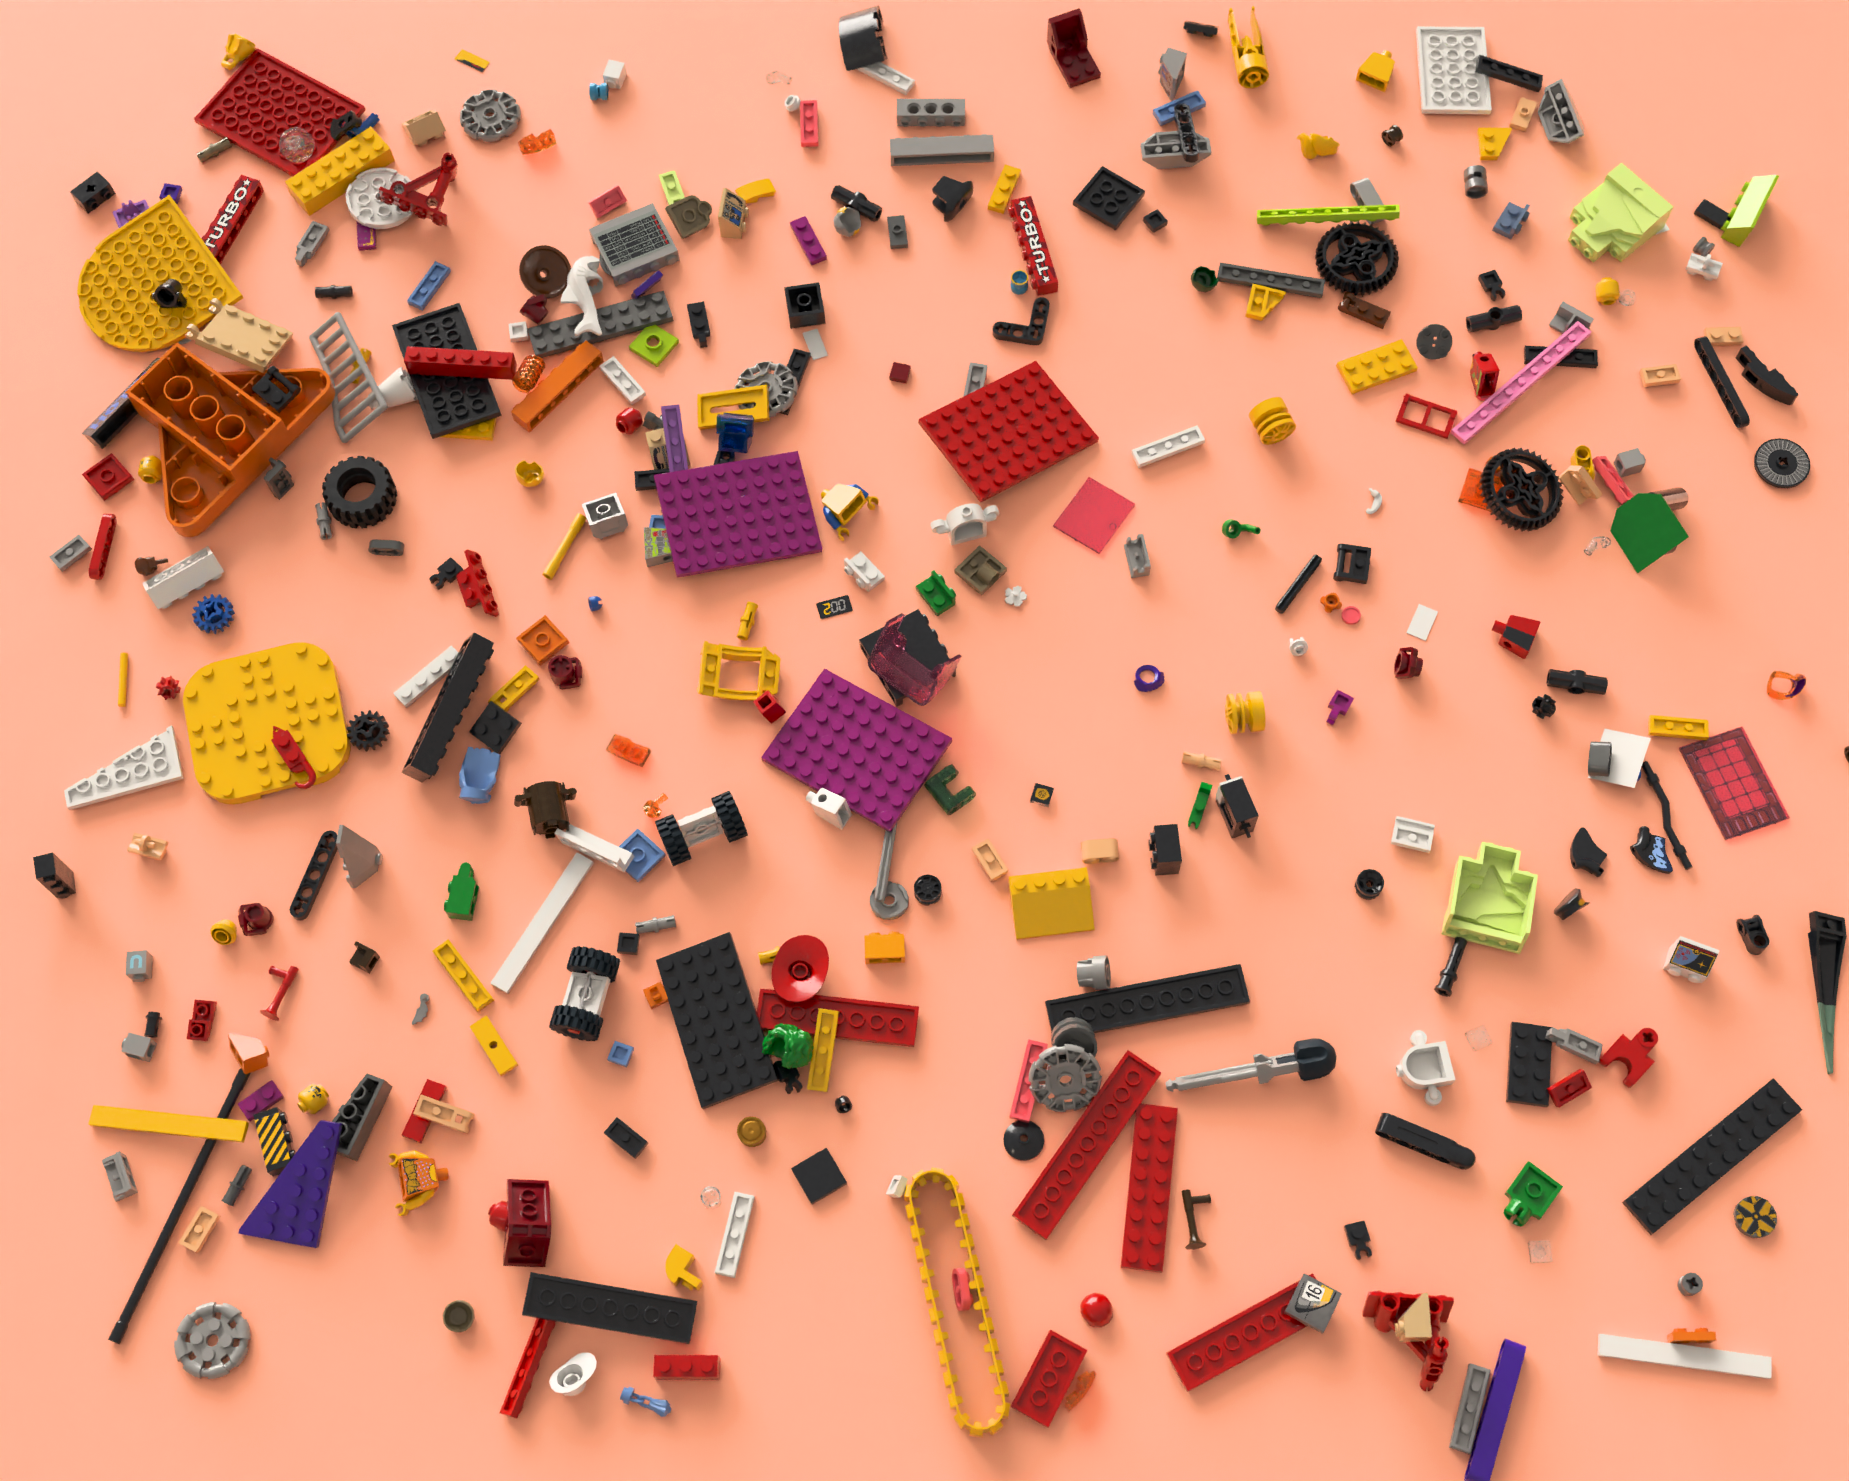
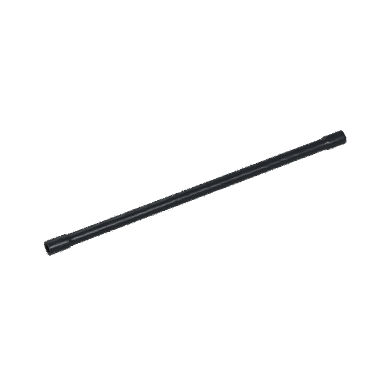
(122, 1324)

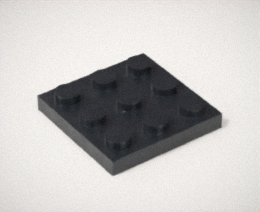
(1108, 198)

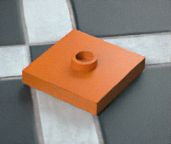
(542, 640)

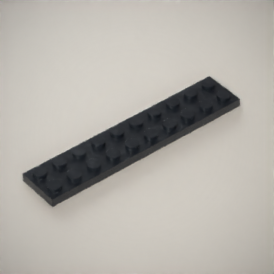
(1153, 1000)
(1712, 1156)

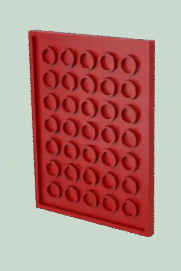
(266, 101)
(1008, 431)

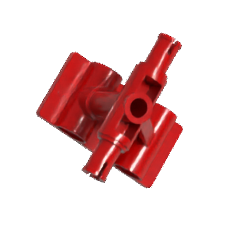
(419, 203)
(1389, 1307)

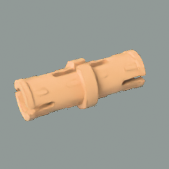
(1201, 760)

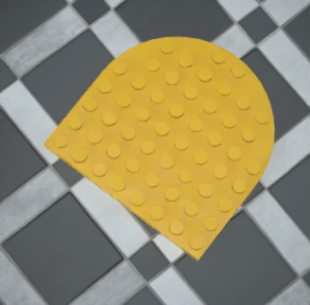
(129, 267)

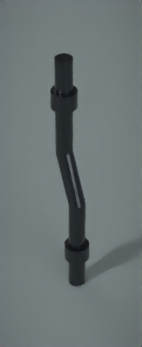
(1679, 850)

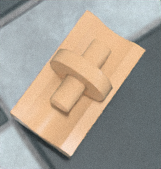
(148, 846)

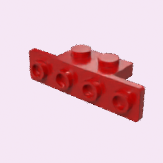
(475, 585)

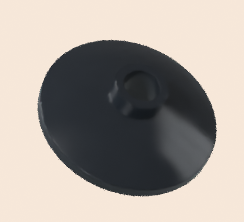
(1019, 1149)

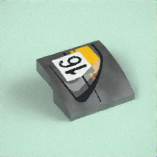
(1313, 1303)

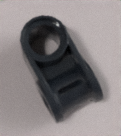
(1753, 930)

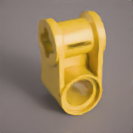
(1586, 461)

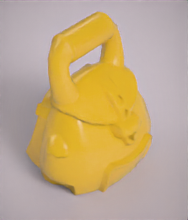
(237, 49)

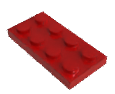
(1049, 1378)

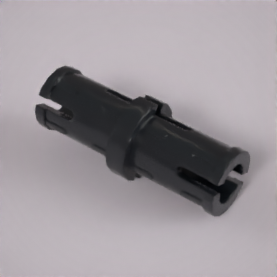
(333, 291)

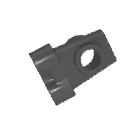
(653, 422)

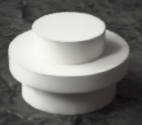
(792, 103)

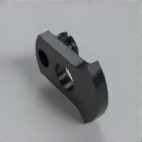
(350, 120)

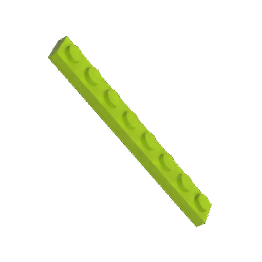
(1333, 214)

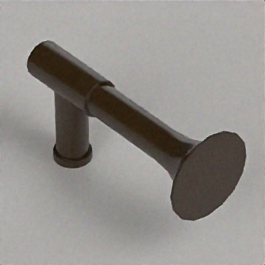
(1188, 1201)

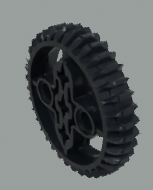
(1356, 258)
(1521, 489)

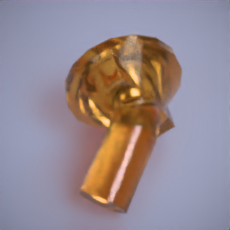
(651, 807)

